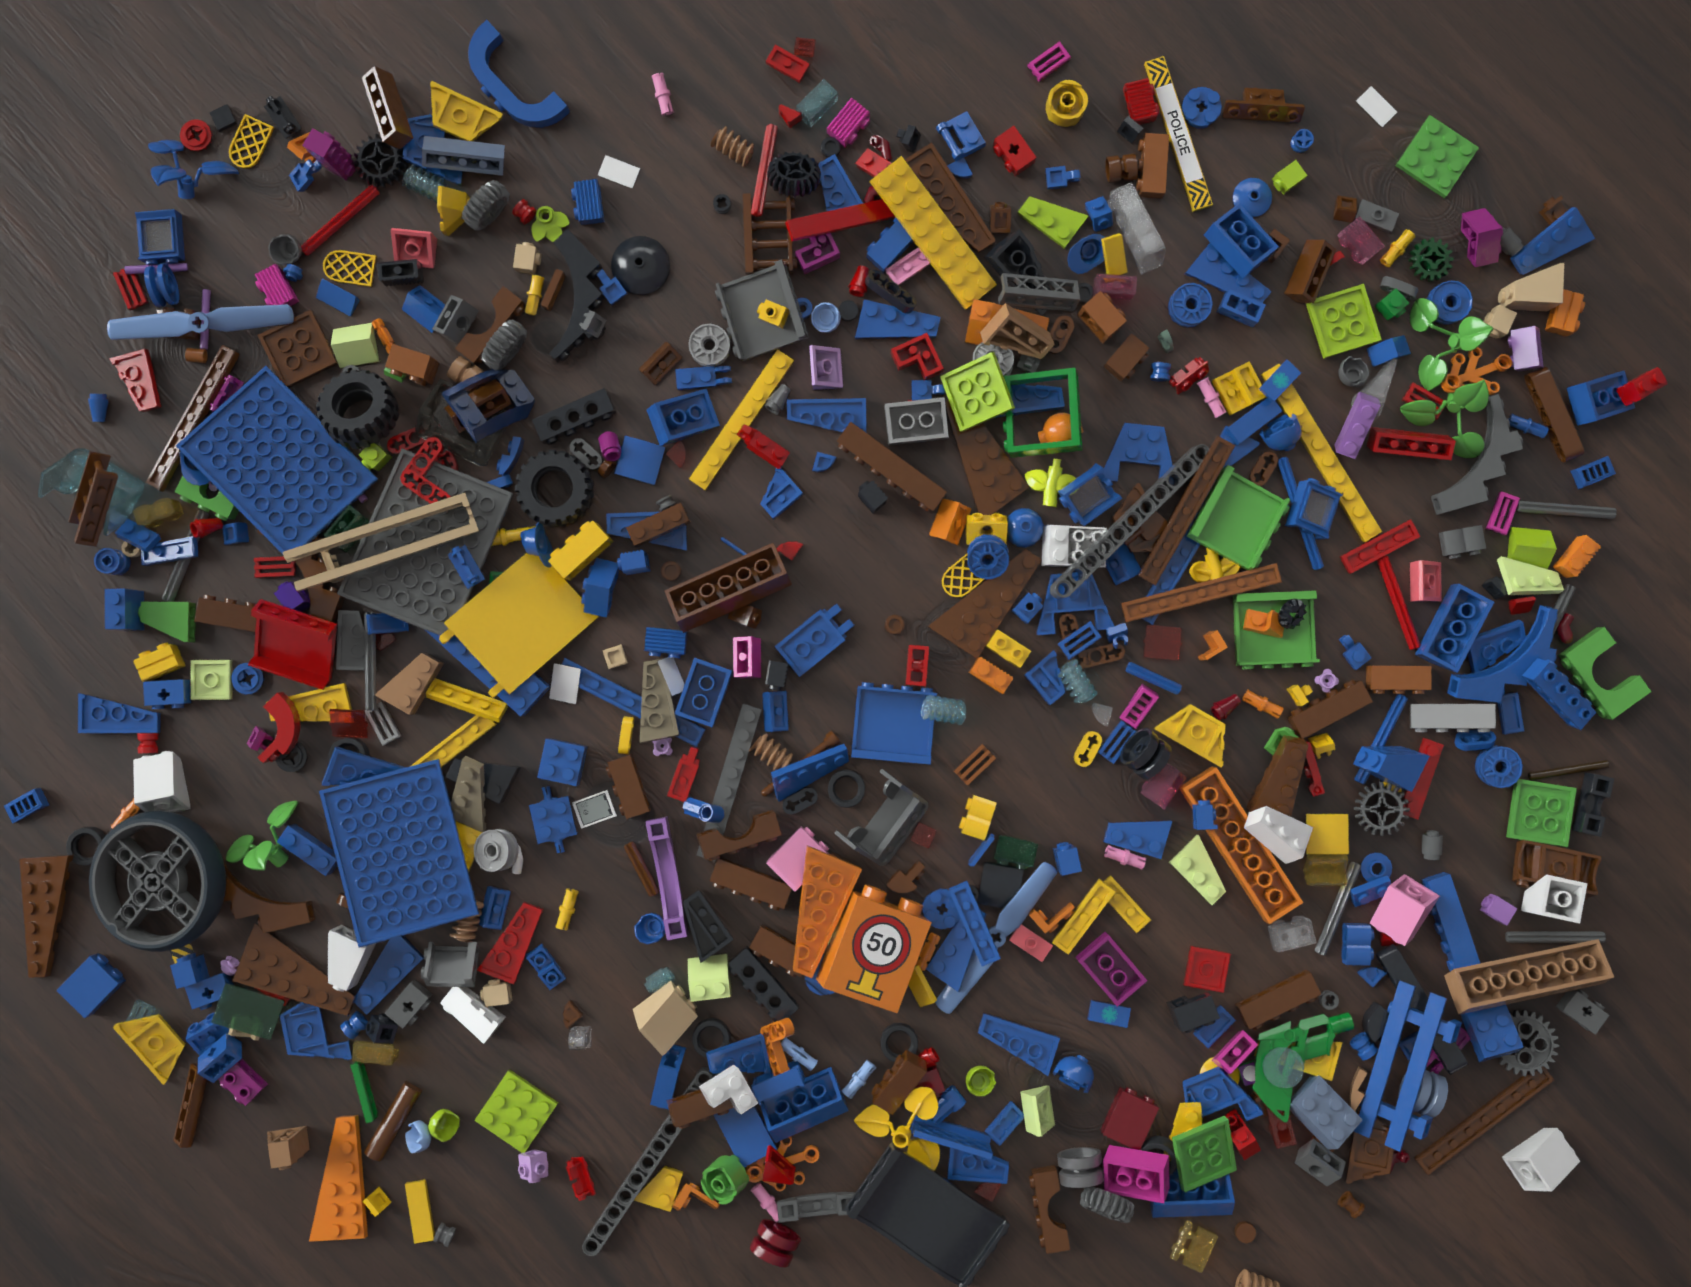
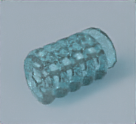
(422, 183)
(1077, 681)
(943, 709)

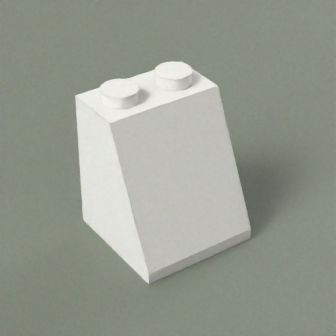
(160, 783)
(1555, 898)
(345, 958)
(1542, 1160)

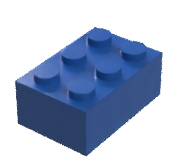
(1241, 240)
(703, 692)
(1492, 1032)

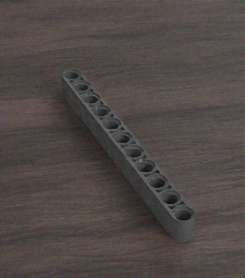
(1122, 525)
(641, 1168)

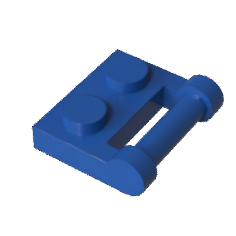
(966, 133)

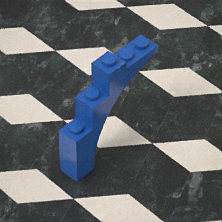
(1489, 683)

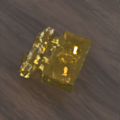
(1199, 1249)

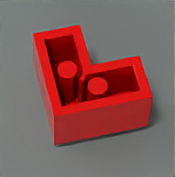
(919, 351)

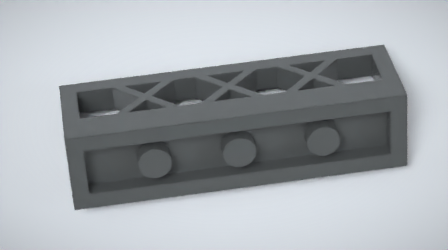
(1041, 296)

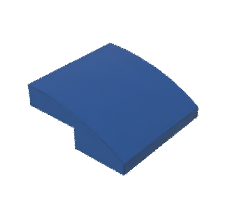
(639, 460)

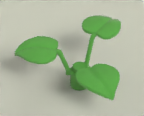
(1471, 335)
(1472, 397)
(258, 856)

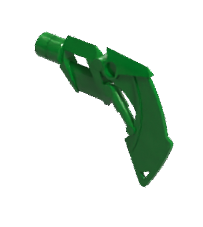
(1308, 1048)

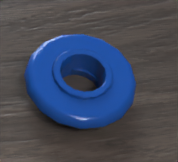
(1370, 860)

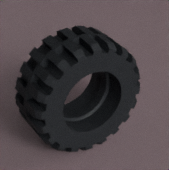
(348, 390)
(536, 469)

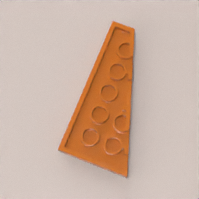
(823, 898)
(340, 1204)

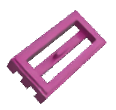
(1035, 71)
(1490, 526)

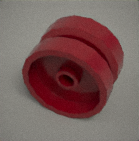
(775, 1243)

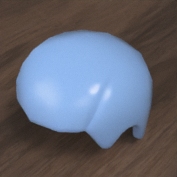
(825, 317)
(418, 1137)

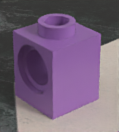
(1497, 909)

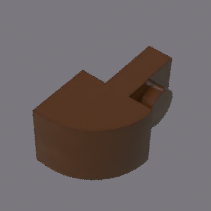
(904, 882)

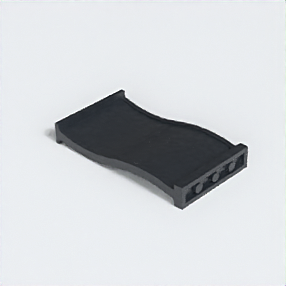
(927, 1216)

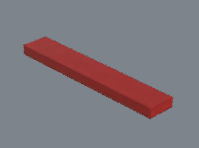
(838, 219)

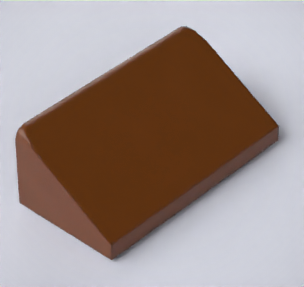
(660, 363)

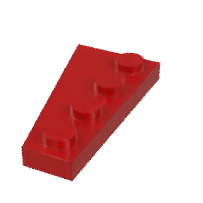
(512, 946)

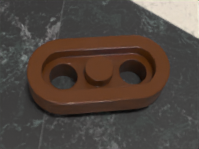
(1059, 335)

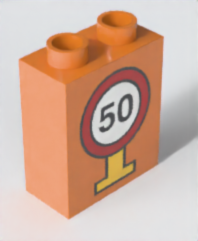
(874, 949)

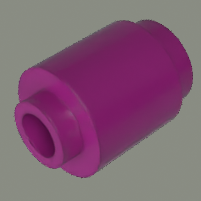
(610, 446)

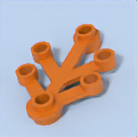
(1473, 375)
(792, 1159)

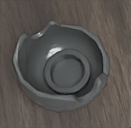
(285, 249)
(1353, 372)

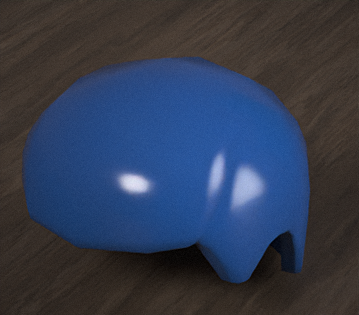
(650, 928)

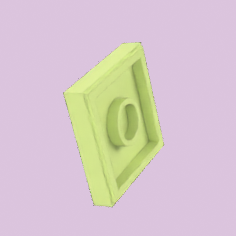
(211, 679)

